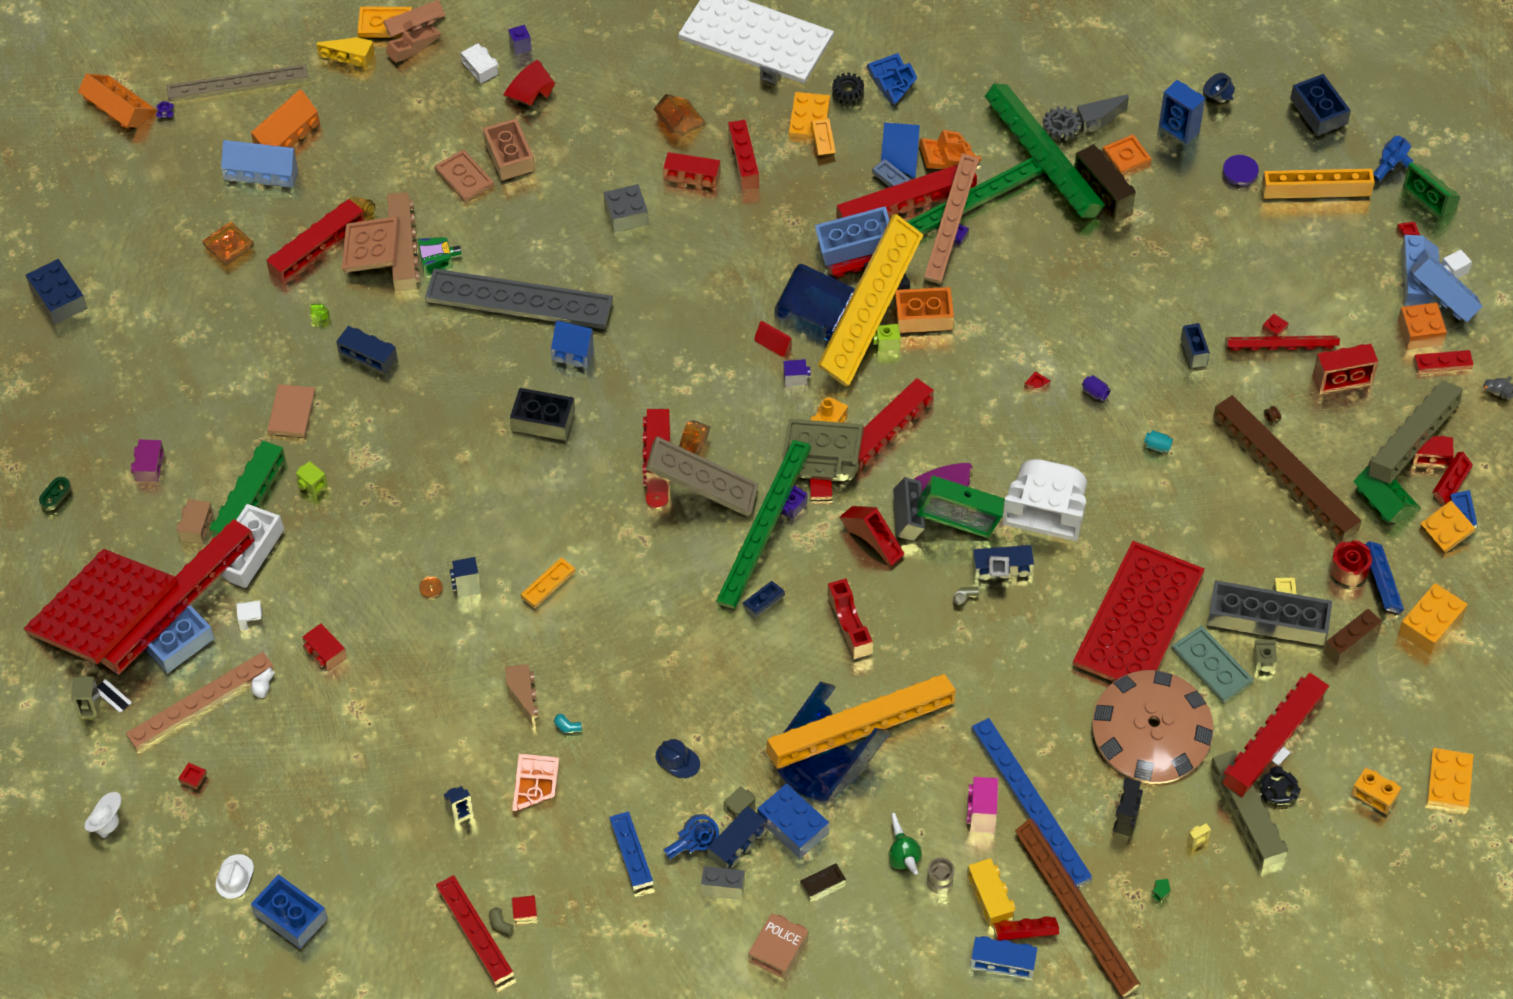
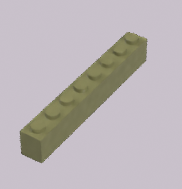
(1415, 432)

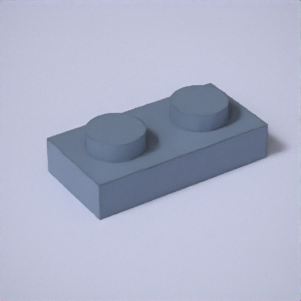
(889, 174)

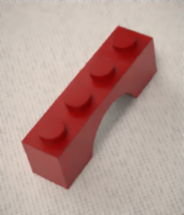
(744, 154)
(843, 605)

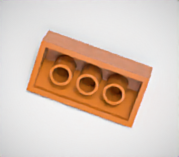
(116, 100)
(287, 123)

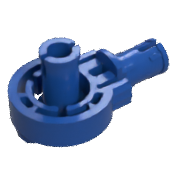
(1393, 152)
(694, 836)

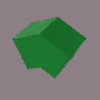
(1161, 890)

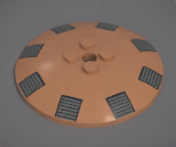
(1146, 751)

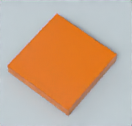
(1126, 154)

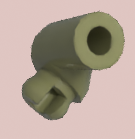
(964, 593)
(497, 923)

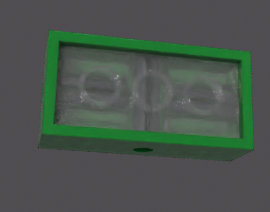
(960, 506)

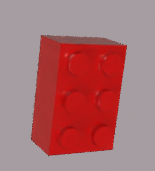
(1345, 368)

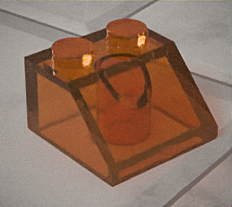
(678, 115)

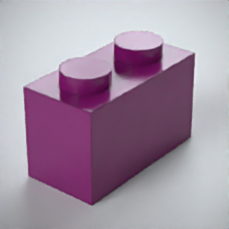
(148, 460)

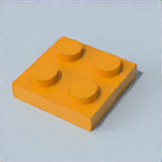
(1448, 527)

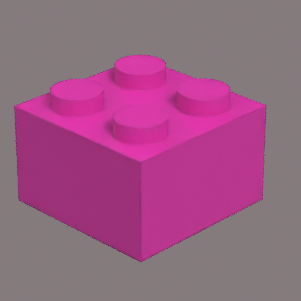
(982, 804)

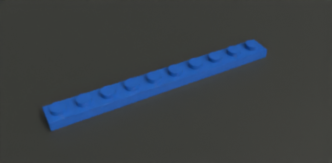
(1030, 799)

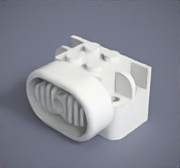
(1047, 499)

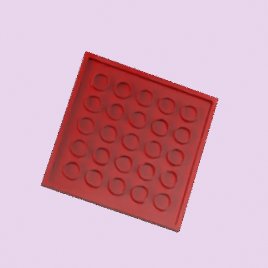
(100, 605)

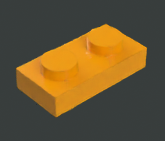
(823, 137)

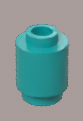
(1158, 441)

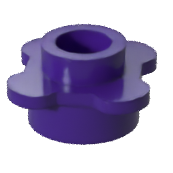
(164, 109)

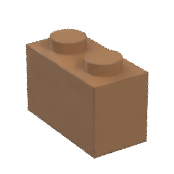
(195, 521)

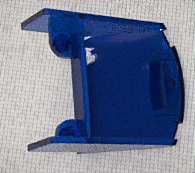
(833, 770)

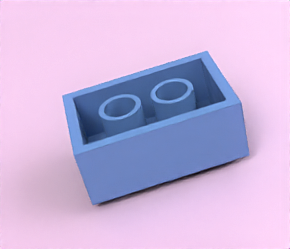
(180, 640)

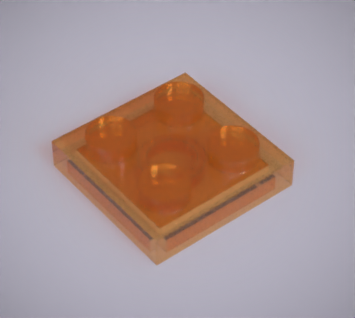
(228, 243)

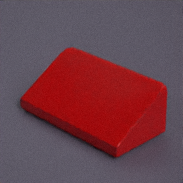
(773, 339)

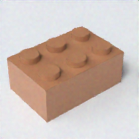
(508, 149)

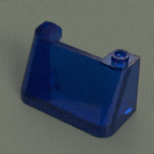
(814, 298)

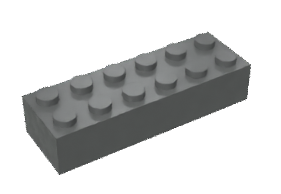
(1270, 613)

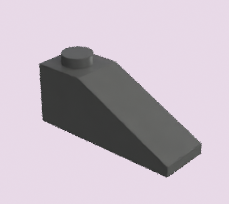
(1099, 113)

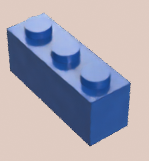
(1003, 957)

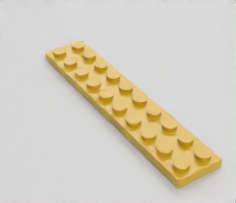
(870, 300)

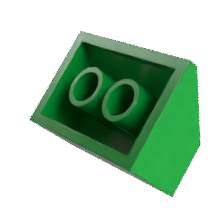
(1430, 190)
(1389, 499)

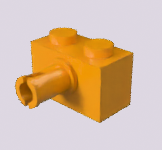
(831, 411)

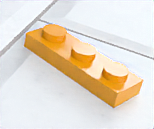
(548, 583)

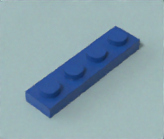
(1384, 578)
(631, 850)

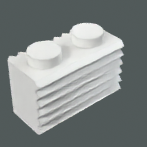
(479, 63)

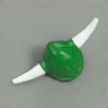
(905, 850)

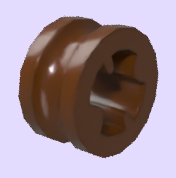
(1272, 415)

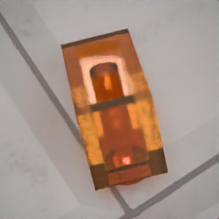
(694, 436)

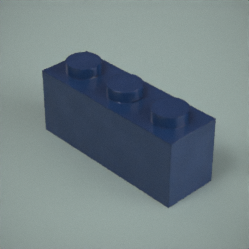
(367, 349)
(1020, 561)
(737, 838)

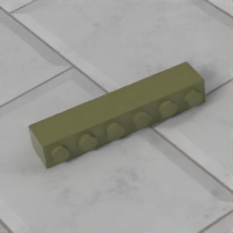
(1252, 816)

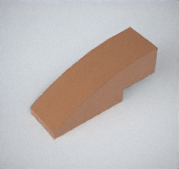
(411, 43)

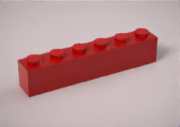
(314, 241)
(894, 419)

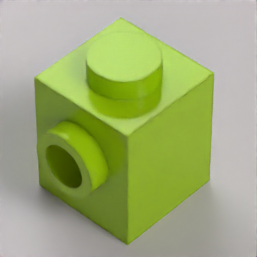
(887, 338)
(311, 478)

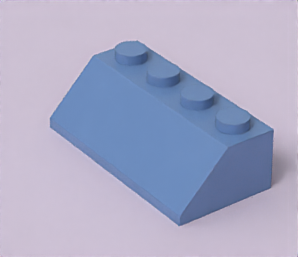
(259, 163)
(1411, 249)
(1445, 286)

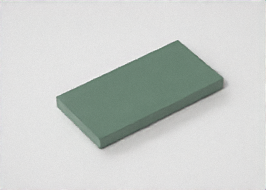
(1212, 664)

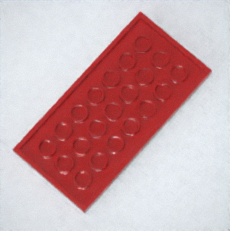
(1138, 613)

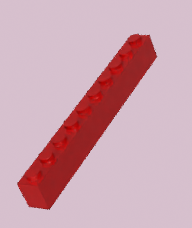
(192, 582)

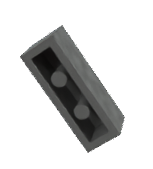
(906, 503)

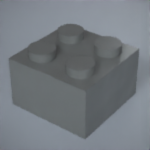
(626, 208)

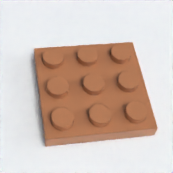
(370, 244)

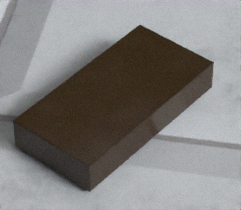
(823, 881)

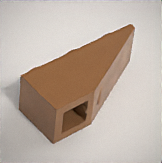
(519, 689)

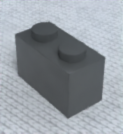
(722, 882)

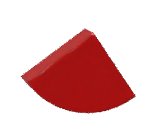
(1408, 228)
(1037, 382)

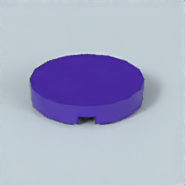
(1240, 170)

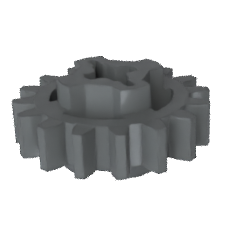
(1062, 123)

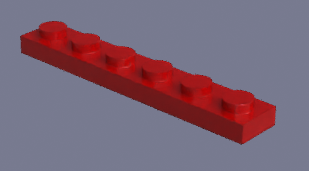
(1289, 342)
(474, 930)

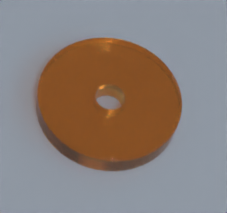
(428, 582)

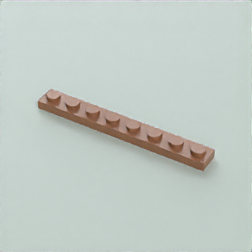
(951, 219)
(198, 701)

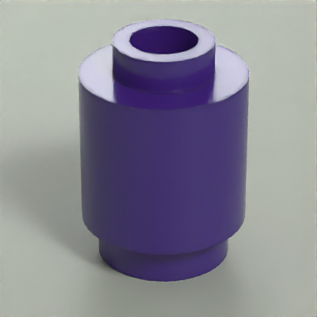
(1096, 388)

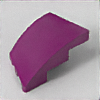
(956, 473)

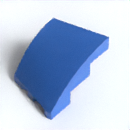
(892, 76)
(901, 146)

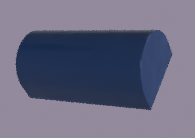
(763, 599)

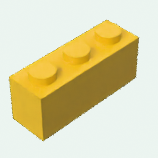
(990, 891)

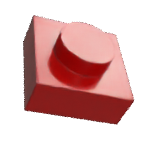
(1275, 325)
(192, 776)

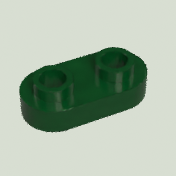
(53, 494)

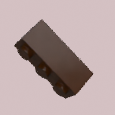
(1352, 637)

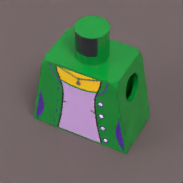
(437, 254)

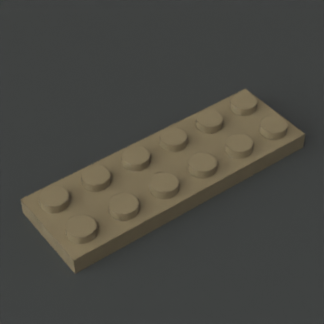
(702, 476)

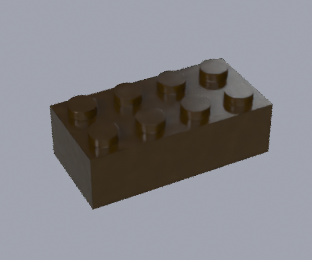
(1106, 183)

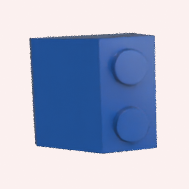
(572, 344)

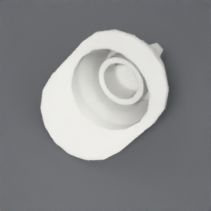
(104, 816)
(234, 876)

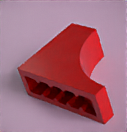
(871, 527)

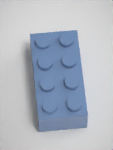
(851, 235)

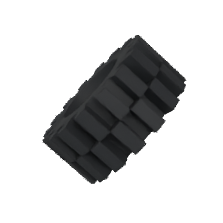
(848, 96)

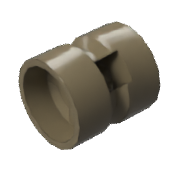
(940, 875)

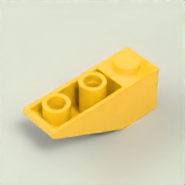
(349, 50)

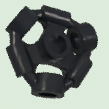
(1279, 786)

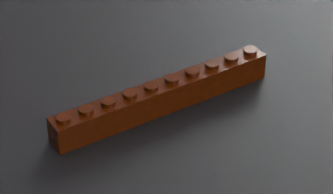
(1287, 469)

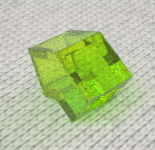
(319, 312)

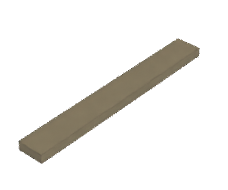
(237, 83)

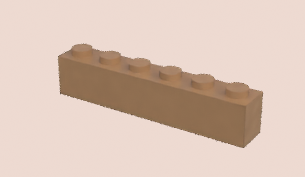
(404, 271)

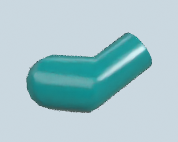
(565, 725)

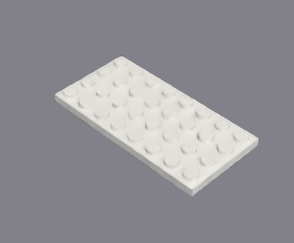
(757, 36)

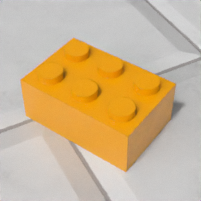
(1432, 618)

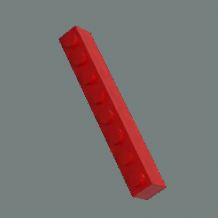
(905, 195)
(1275, 734)

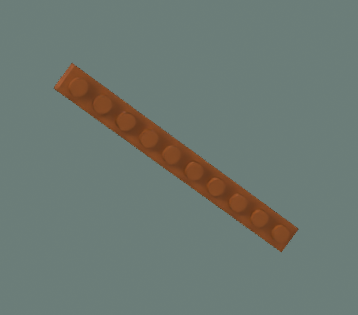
(1078, 907)

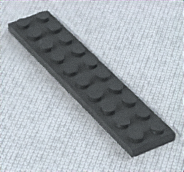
(519, 298)

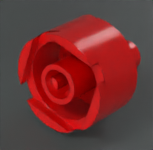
(1350, 562)

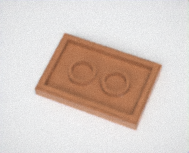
(464, 176)
(291, 410)

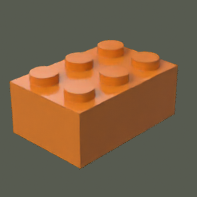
(924, 309)

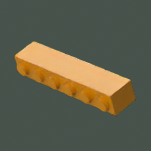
(1317, 183)

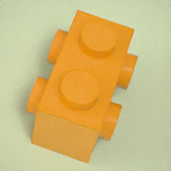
(1376, 790)

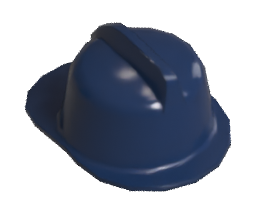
(1219, 87)
(678, 758)

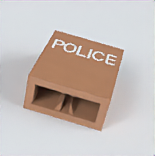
(778, 946)

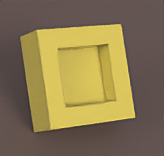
(1285, 585)
(1198, 835)

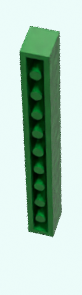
(1044, 150)

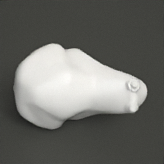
(260, 684)

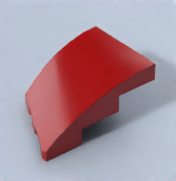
(529, 83)

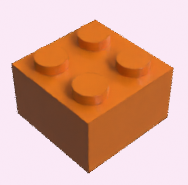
(1422, 326)

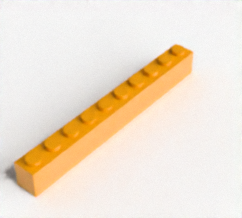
(860, 721)

